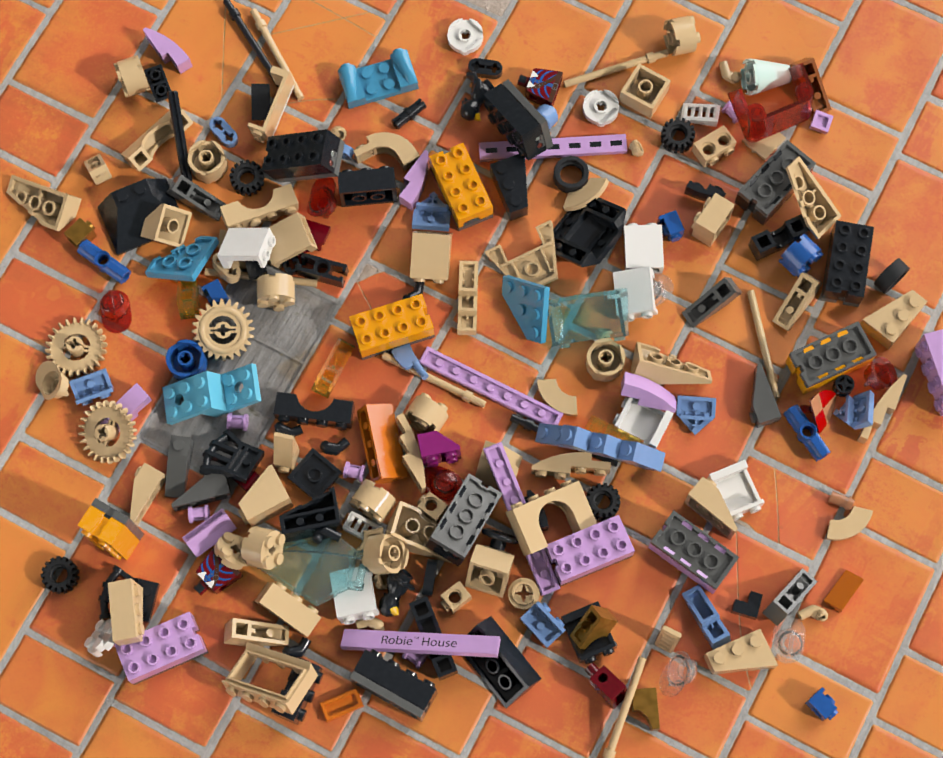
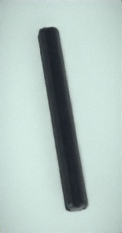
(179, 134)

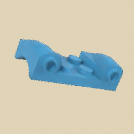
(378, 80)

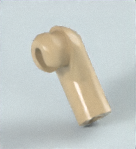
(813, 611)

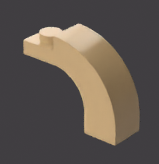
(388, 144)

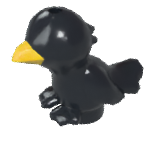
(471, 108)
(397, 586)

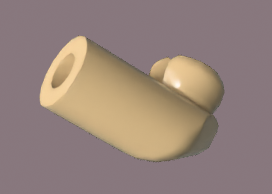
(732, 77)
(374, 623)

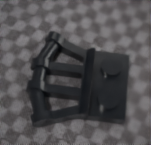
(243, 459)
(150, 592)

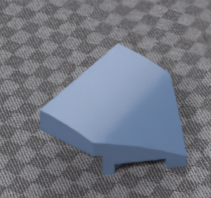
(431, 214)
(858, 410)
(695, 411)

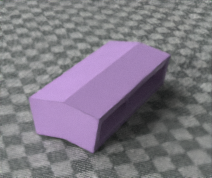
(208, 532)

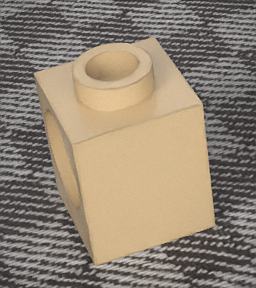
(436, 514)
(457, 589)

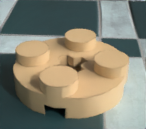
(224, 550)

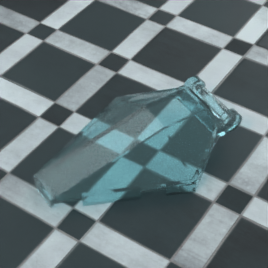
(319, 569)

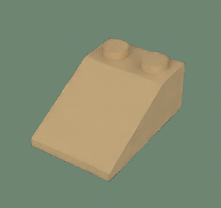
(710, 505)

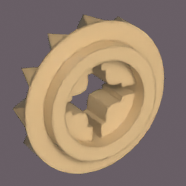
(517, 586)

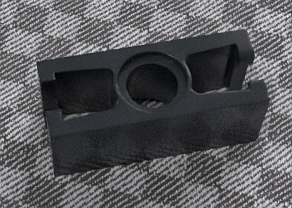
(319, 263)

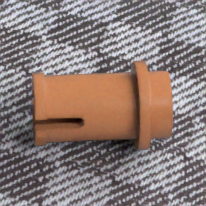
(841, 500)

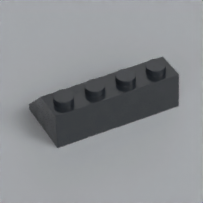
(508, 674)

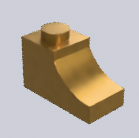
(593, 625)
(646, 704)

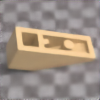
(797, 301)
(285, 452)
(146, 486)
(260, 633)

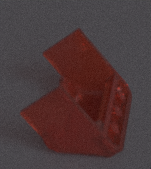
(759, 125)

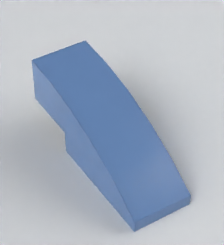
(706, 617)

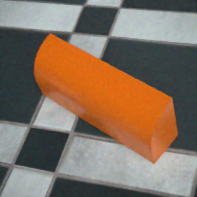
(381, 443)

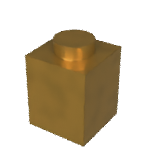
(80, 232)

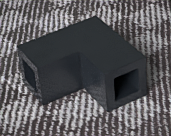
(750, 608)

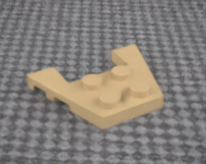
(535, 265)

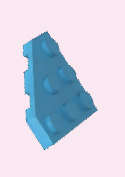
(184, 262)
(528, 305)

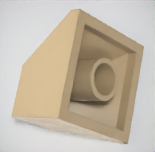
(167, 225)
(484, 472)

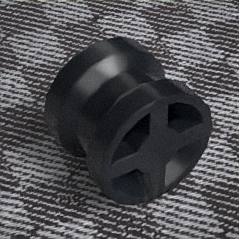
(846, 383)

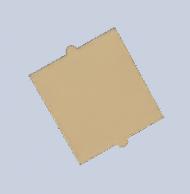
(766, 146)

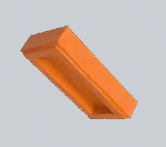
(341, 705)

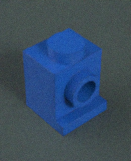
(671, 226)
(215, 292)
(822, 705)

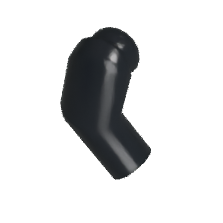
(418, 289)
(281, 428)
(334, 448)
(324, 533)
(299, 650)

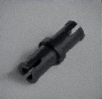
(408, 113)

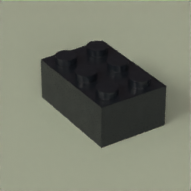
(367, 186)

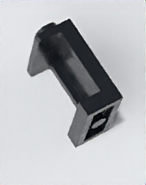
(602, 645)

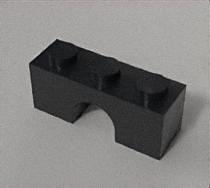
(771, 242)

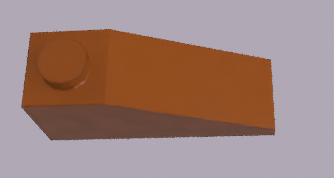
(820, 99)

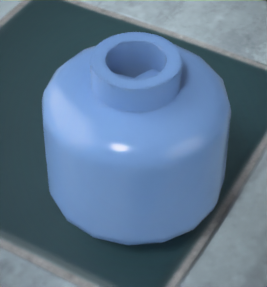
(549, 114)

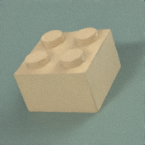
(644, 90)
(712, 219)

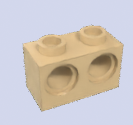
(711, 143)

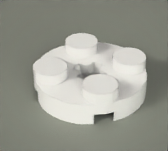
(461, 45)
(597, 116)
(100, 638)

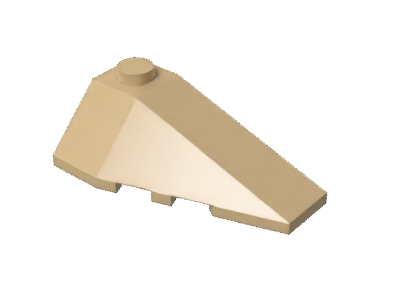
(814, 203)
(49, 206)
(664, 369)
(414, 528)

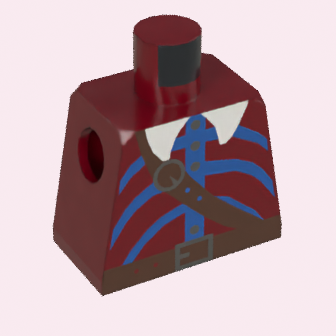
(542, 85)
(215, 575)
(612, 689)

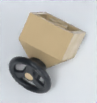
(491, 564)

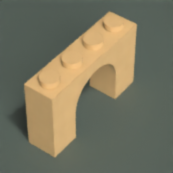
(525, 517)

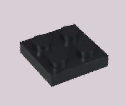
(314, 474)

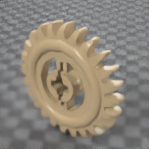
(242, 329)
(69, 335)
(98, 435)

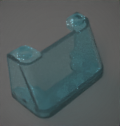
(589, 317)

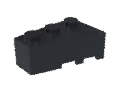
(511, 184)
(307, 518)
(300, 712)

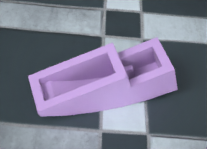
(168, 50)
(415, 182)
(647, 392)
(134, 400)

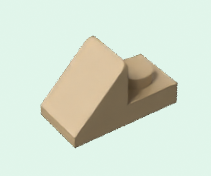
(98, 169)

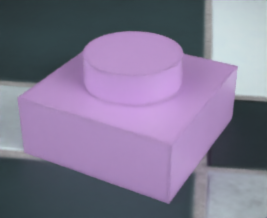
(821, 122)

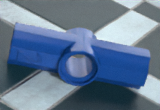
(96, 255)
(813, 443)

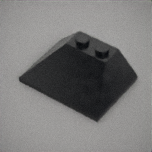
(127, 209)
(589, 232)

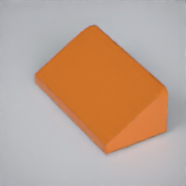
(843, 590)

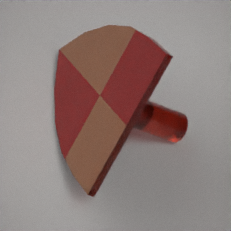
(821, 407)

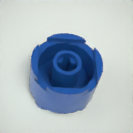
(800, 256)
(181, 353)

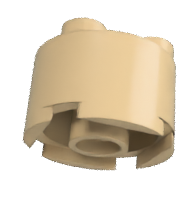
(681, 35)
(131, 76)
(207, 161)
(275, 291)
(599, 368)
(426, 414)
(373, 501)
(263, 548)
(385, 554)

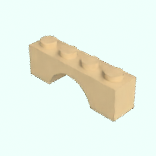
(142, 150)
(282, 203)

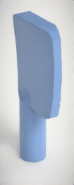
(406, 359)

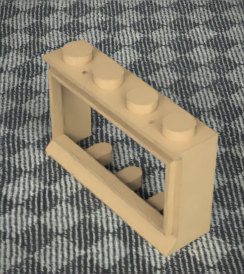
(264, 697)

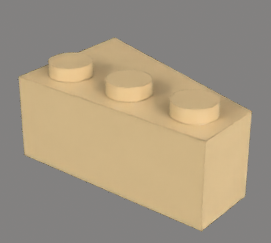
(892, 320)
(288, 608)
(126, 611)
(743, 654)

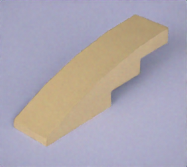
(467, 298)
(886, 404)
(412, 459)

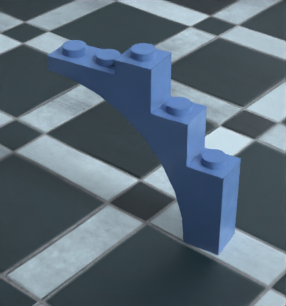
(601, 444)

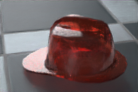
(322, 198)
(115, 311)
(880, 374)
(442, 482)

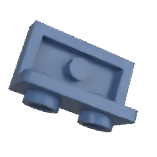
(91, 386)
(543, 624)

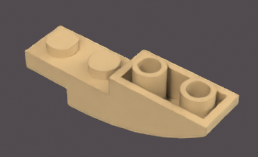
(562, 464)

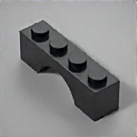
(338, 414)
(427, 623)

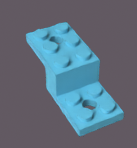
(211, 394)

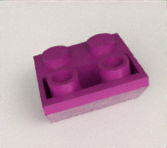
(437, 449)

